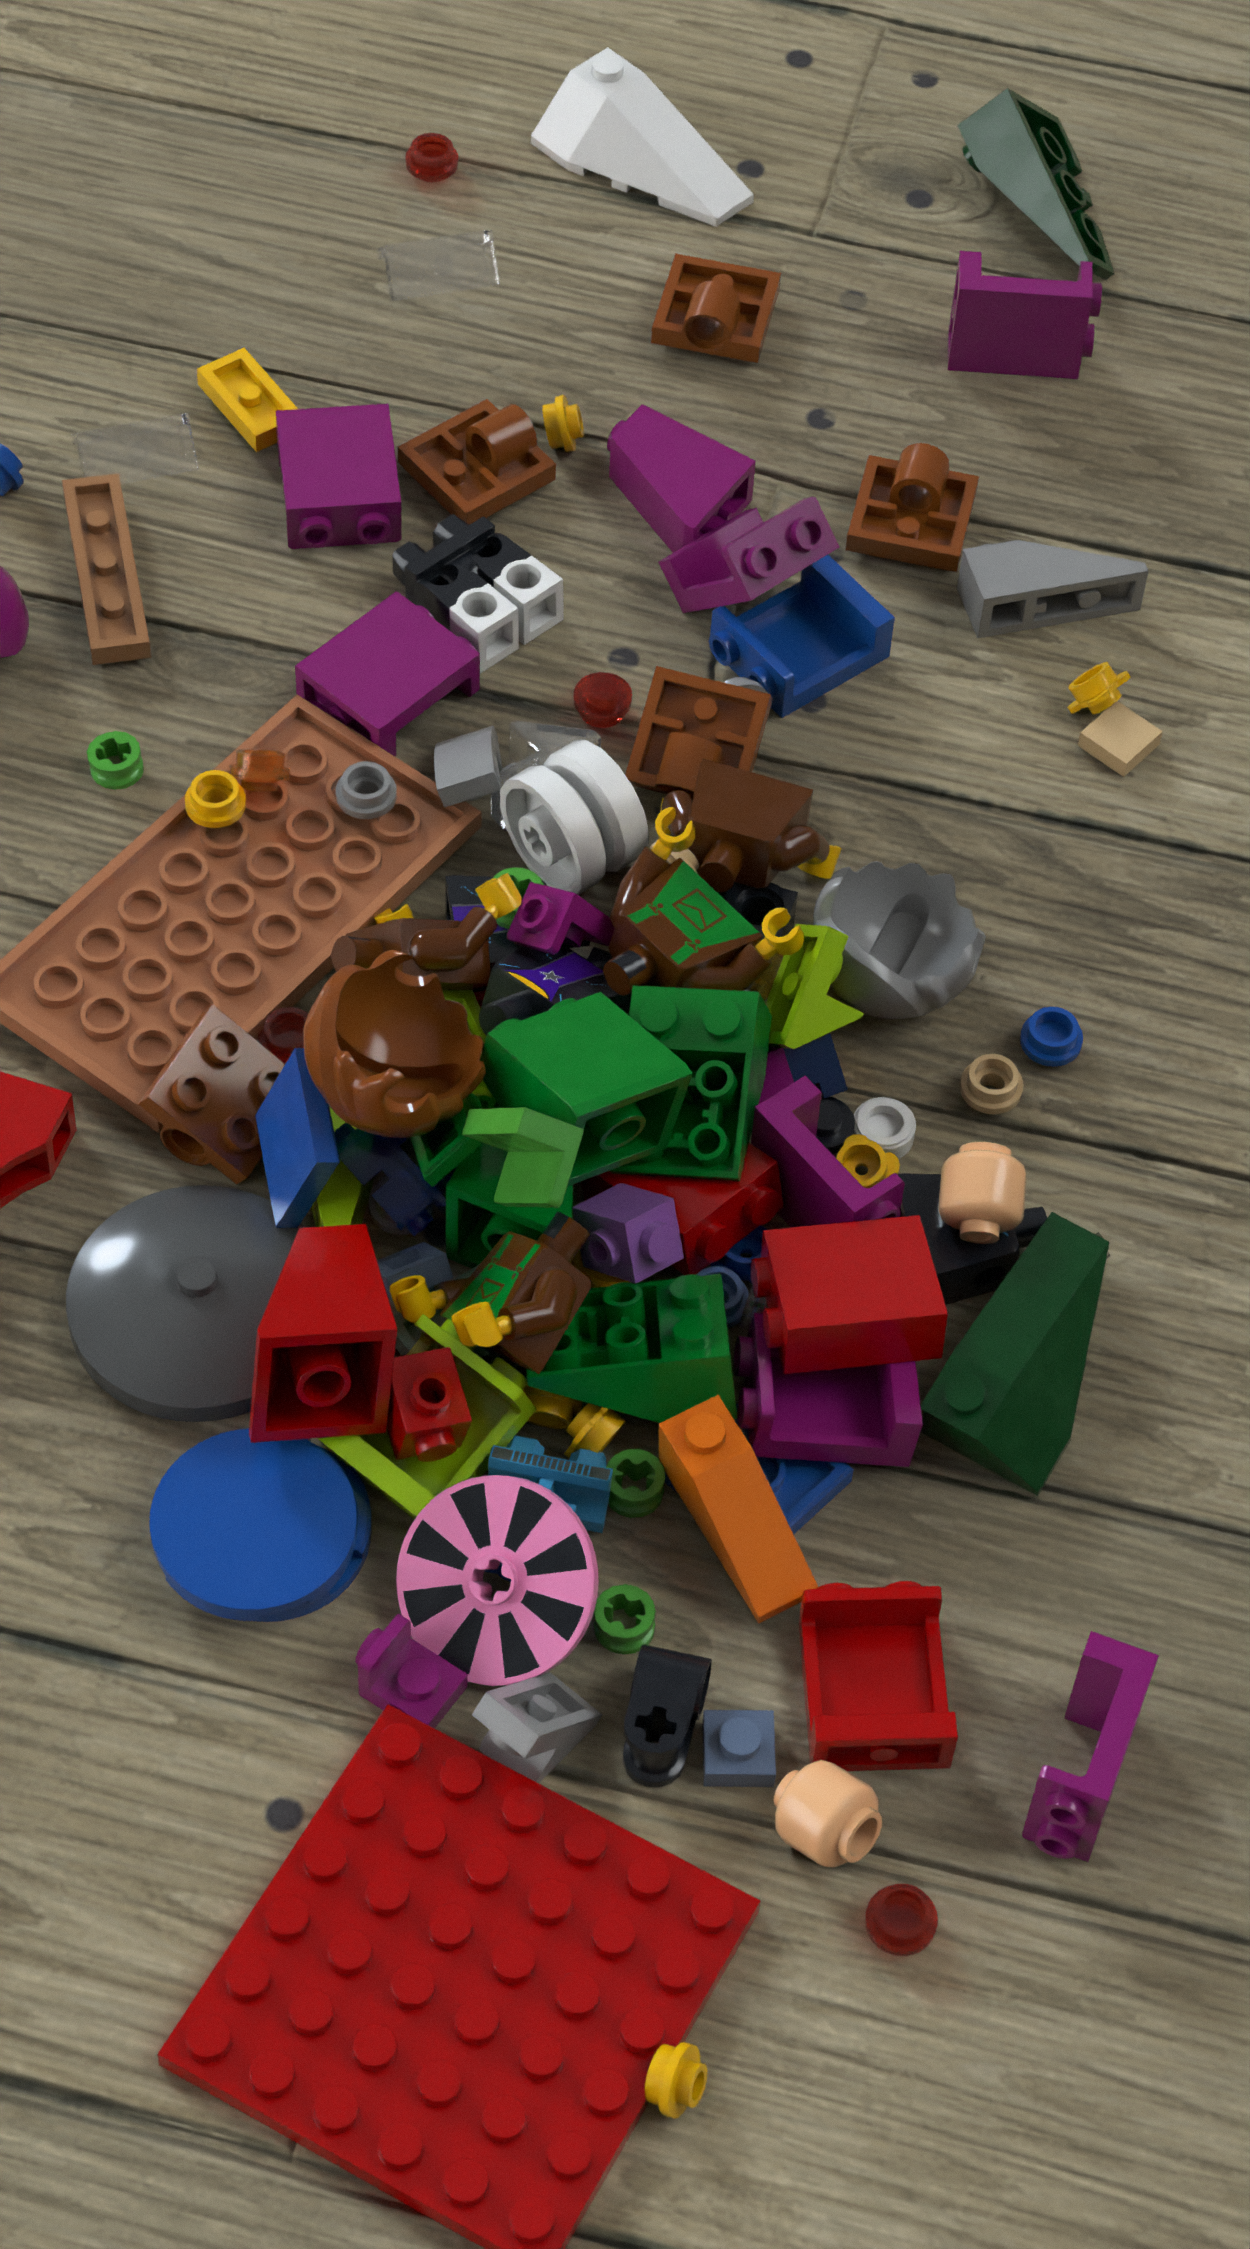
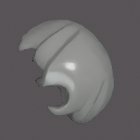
(905, 942)

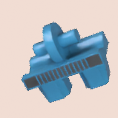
(579, 1481)

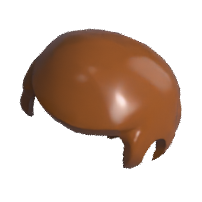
(391, 1049)

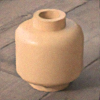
(982, 1191)
(827, 1814)

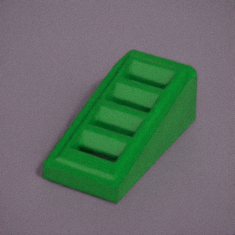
(445, 1146)

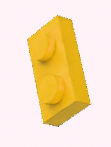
(245, 396)

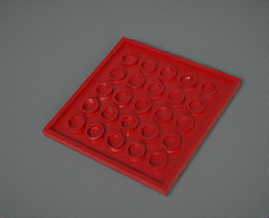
(460, 1987)

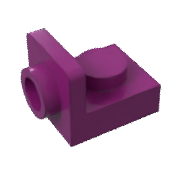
(557, 917)
(407, 1674)

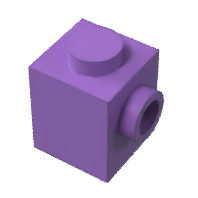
(629, 1232)

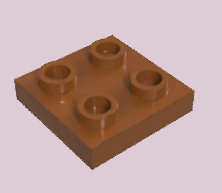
(716, 308)
(479, 460)
(913, 509)
(694, 721)
(212, 1096)

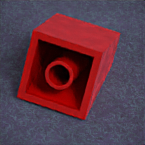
(324, 1342)

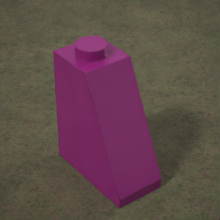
(677, 476)

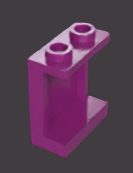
(1021, 322)
(339, 476)
(748, 556)
(387, 670)
(811, 1179)
(826, 1414)
(1109, 1699)

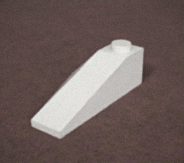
(627, 130)

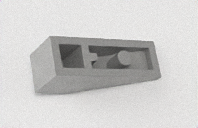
(1042, 585)

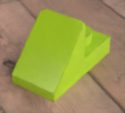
(799, 992)

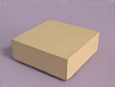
(1120, 738)

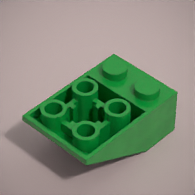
(726, 1048)
(645, 1349)

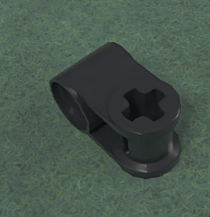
(663, 1707)

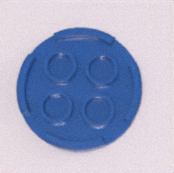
(253, 1525)

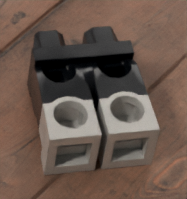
(481, 587)

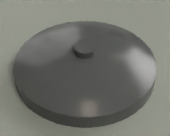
(174, 1300)

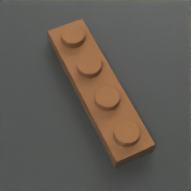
(106, 569)

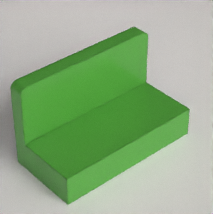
(537, 1157)

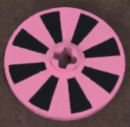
(542, 1553)

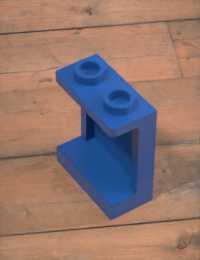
(805, 636)

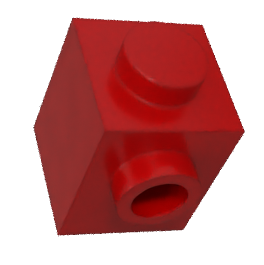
(427, 1406)

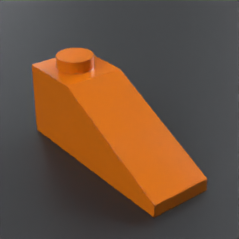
(734, 1507)

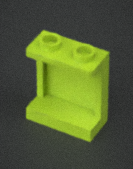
(497, 1415)

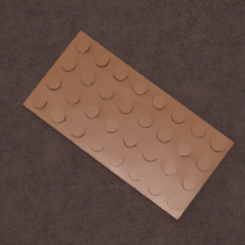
(224, 911)

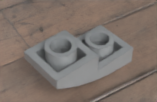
(468, 766)

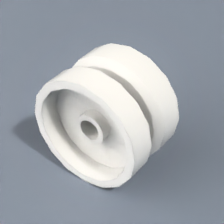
(574, 817)

